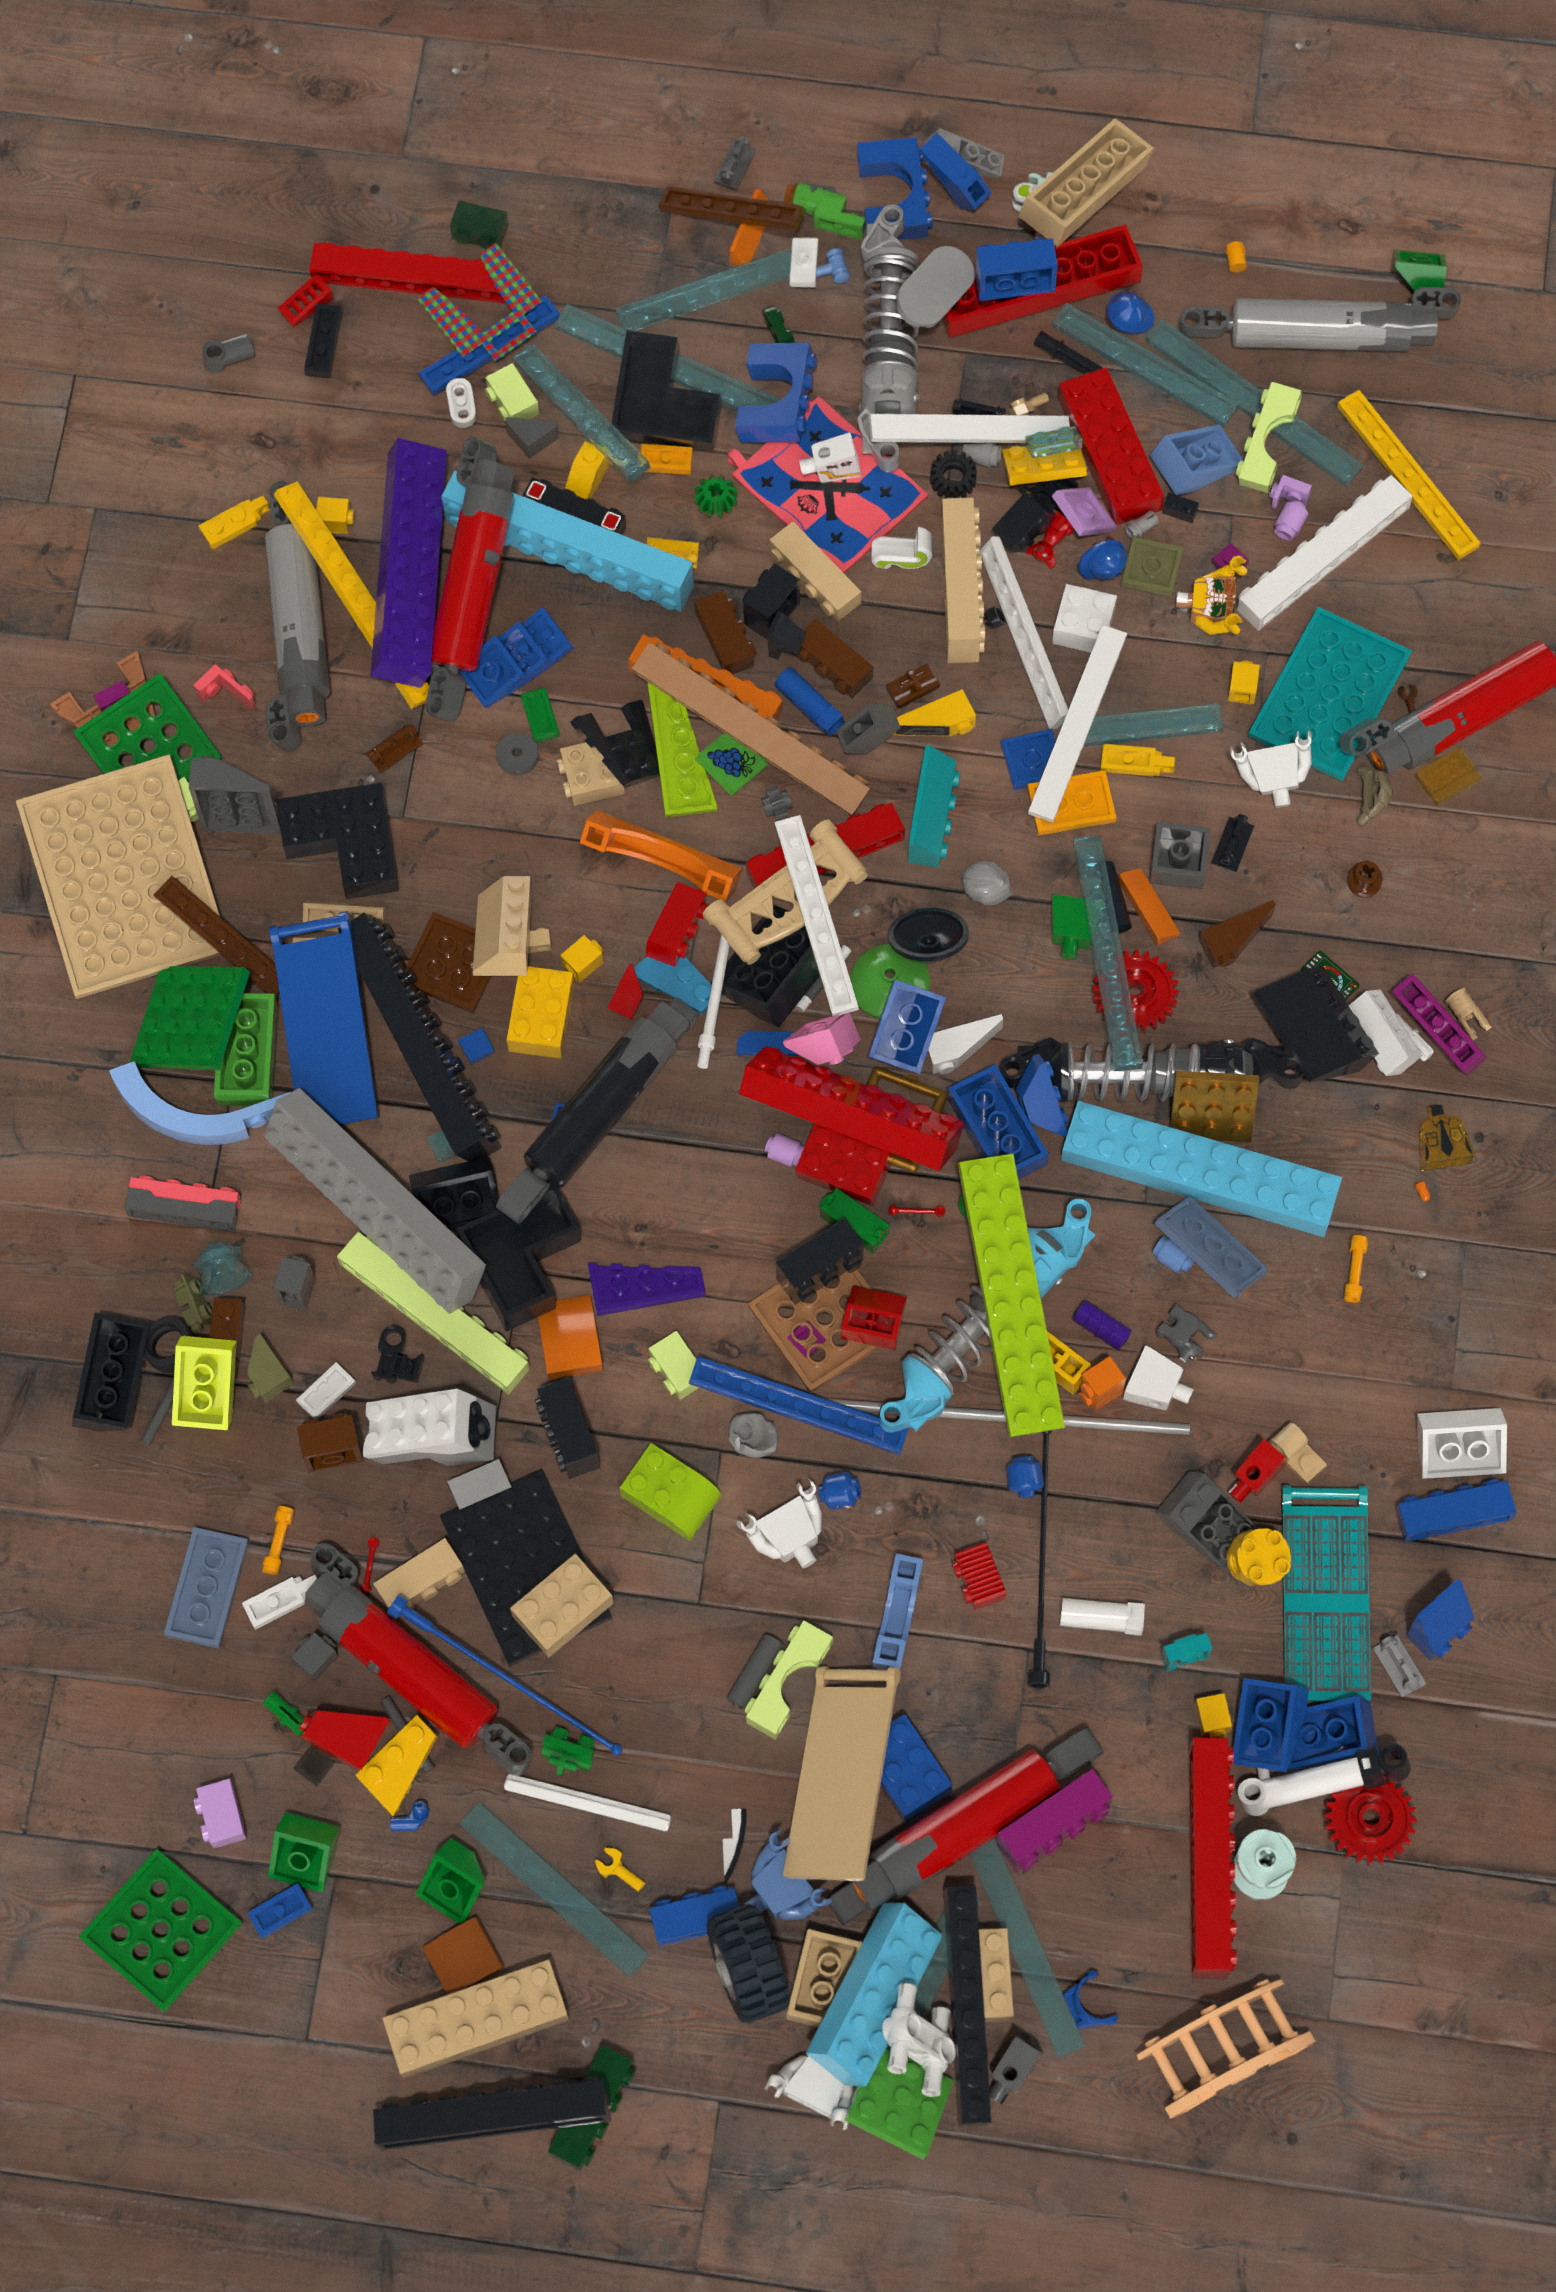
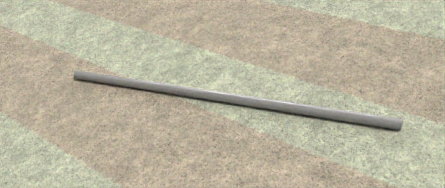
(1069, 1421)

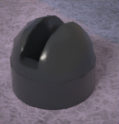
(994, 616)

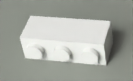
(1387, 1032)

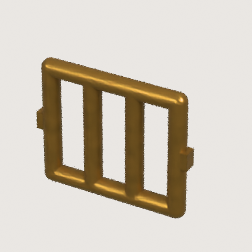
(910, 1082)

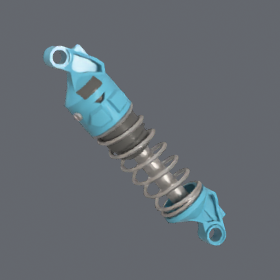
(927, 1376)

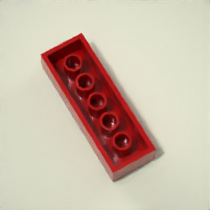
(1111, 446)

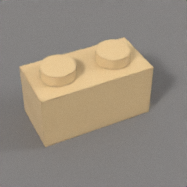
(539, 940)

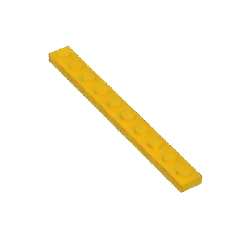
(338, 571)

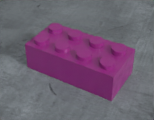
(1054, 1821)

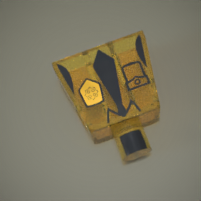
(1443, 1141)

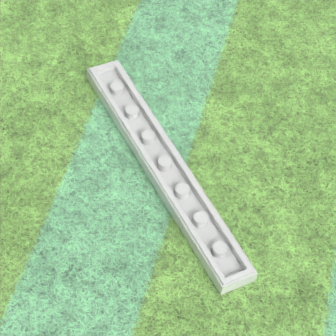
(960, 427)
(1024, 632)
(1077, 723)
(816, 916)

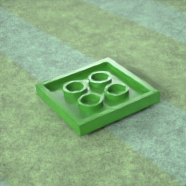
(897, 2108)

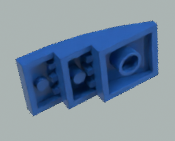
(517, 657)

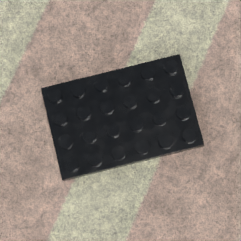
(508, 1550)

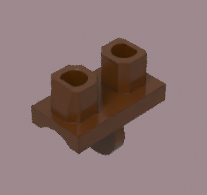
(912, 685)

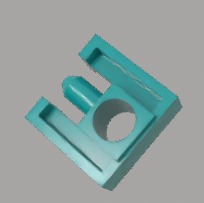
(1186, 1651)

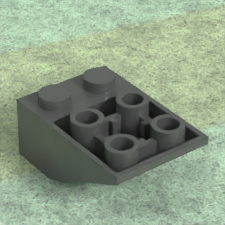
(1204, 1517)

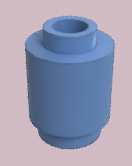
(1172, 1256)

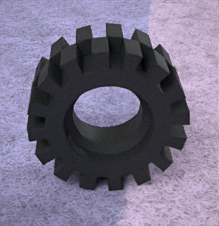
(957, 462)

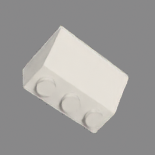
(1462, 1443)

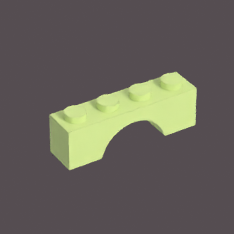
(1279, 408)
(806, 1649)

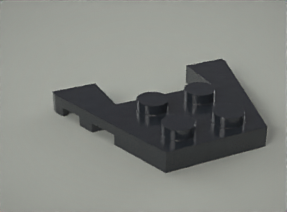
(627, 754)

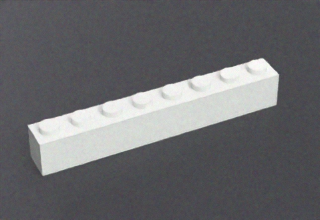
(1324, 552)

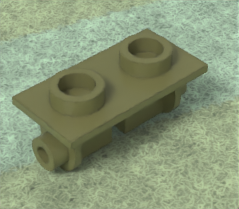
(188, 1293)

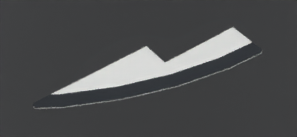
(733, 1846)

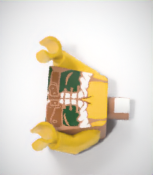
(1214, 599)

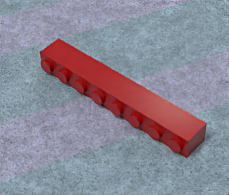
(403, 272)

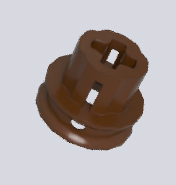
(1361, 885)

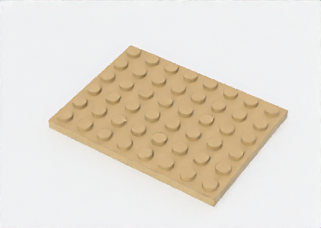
(100, 861)

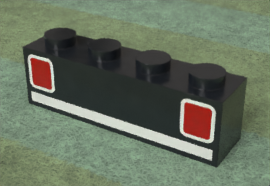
(569, 503)

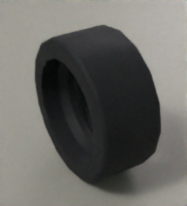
(155, 1332)

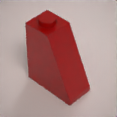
(343, 1735)

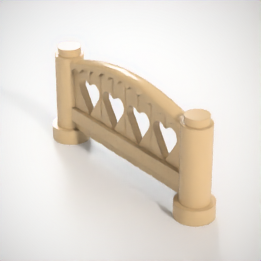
(736, 921)

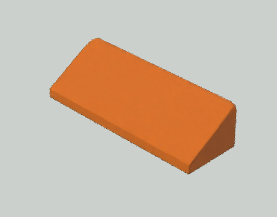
(746, 239)
(1148, 906)

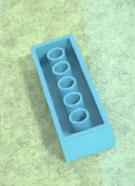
(852, 2030)

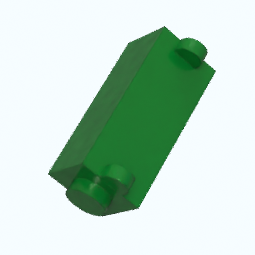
(866, 1224)

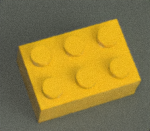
(541, 1012)

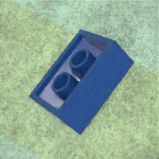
(906, 1027)

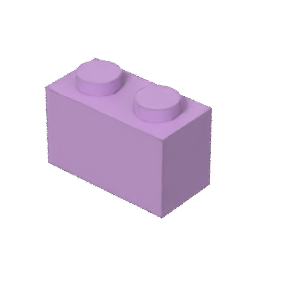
(220, 1814)

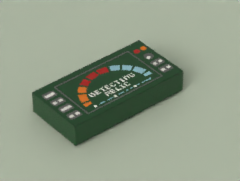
(1341, 979)

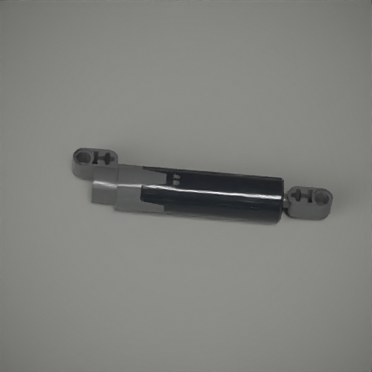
(598, 1105)

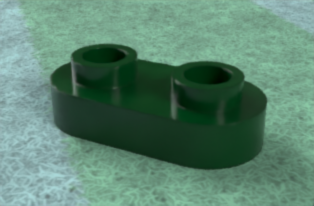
(774, 322)

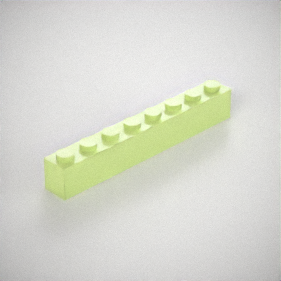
(456, 1330)

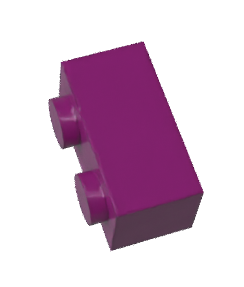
(110, 695)

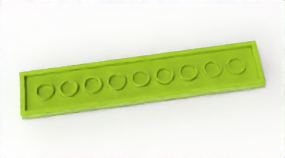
(1011, 1295)

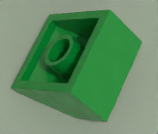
(303, 1851)

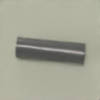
(754, 1672)

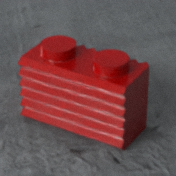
(979, 1576)

